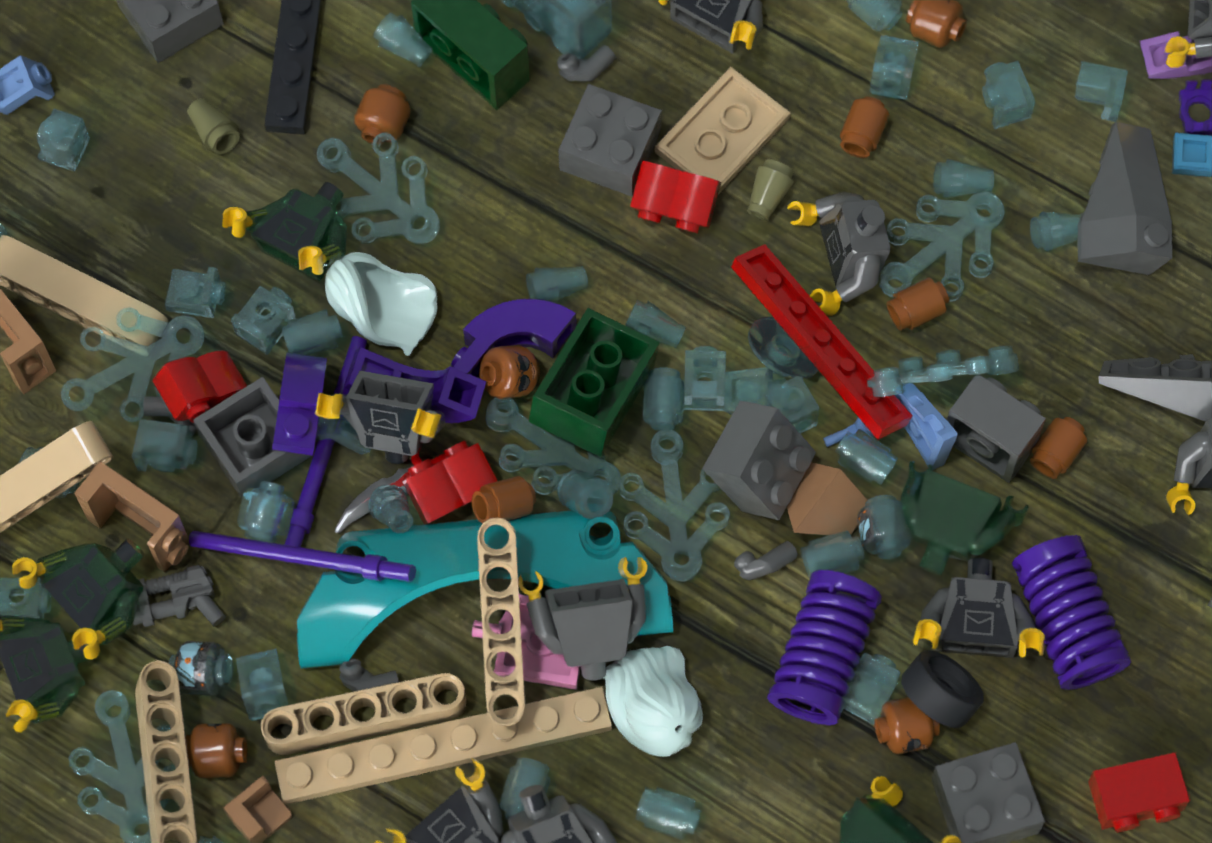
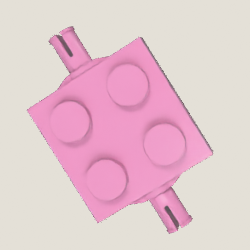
(538, 661)

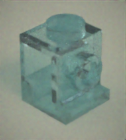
(1007, 93)
(62, 139)
(264, 330)
(704, 395)
(163, 446)
(35, 602)

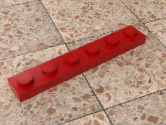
(819, 340)

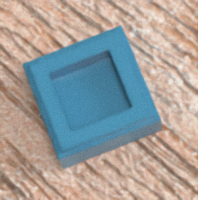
(1192, 155)

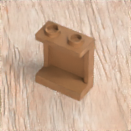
(27, 356)
(109, 491)

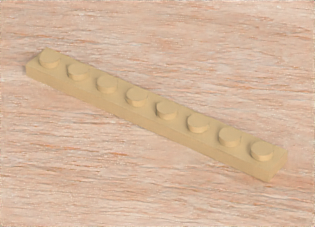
(441, 746)

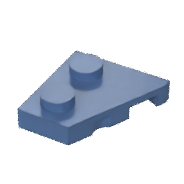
(927, 427)

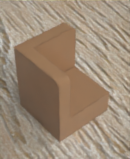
(257, 812)

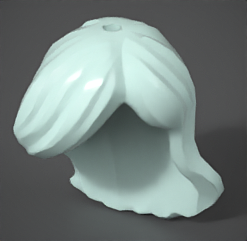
(380, 301)
(652, 698)

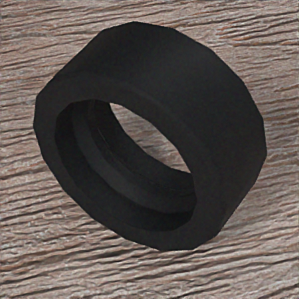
(942, 688)

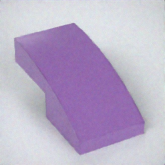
(1156, 57)

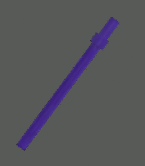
(302, 516)
(371, 566)

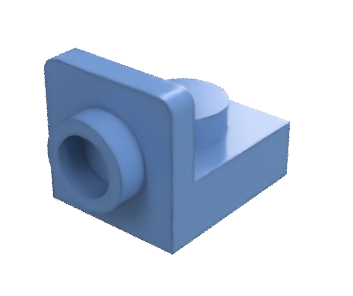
(21, 82)

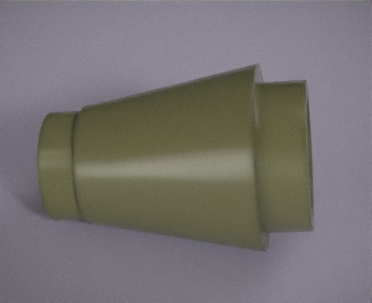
(214, 128)
(769, 188)

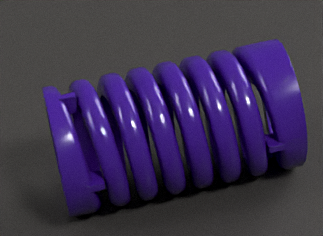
(1076, 612)
(824, 646)

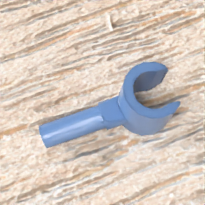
(838, 436)

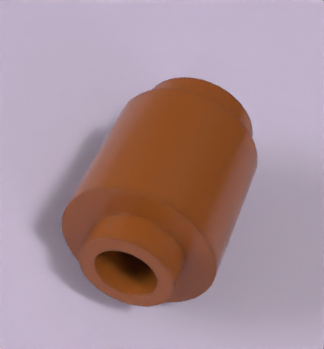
(863, 127)
(918, 304)
(1058, 447)
(504, 500)

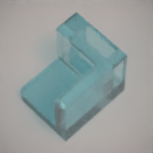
(1102, 86)

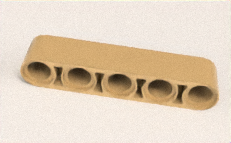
(70, 292)
(50, 472)
(507, 642)
(343, 707)
(164, 745)

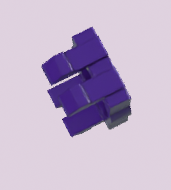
(1193, 96)

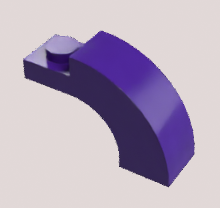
(515, 322)
(454, 391)
(297, 404)

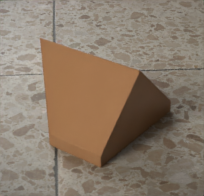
(825, 502)

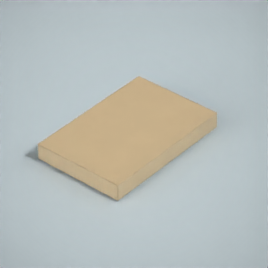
(723, 129)

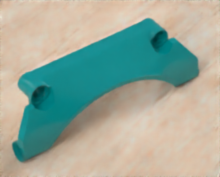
(554, 544)

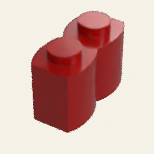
(675, 195)
(198, 384)
(449, 483)

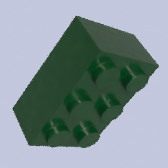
(475, 46)
(593, 382)

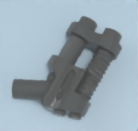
(189, 591)

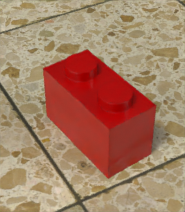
(1139, 792)

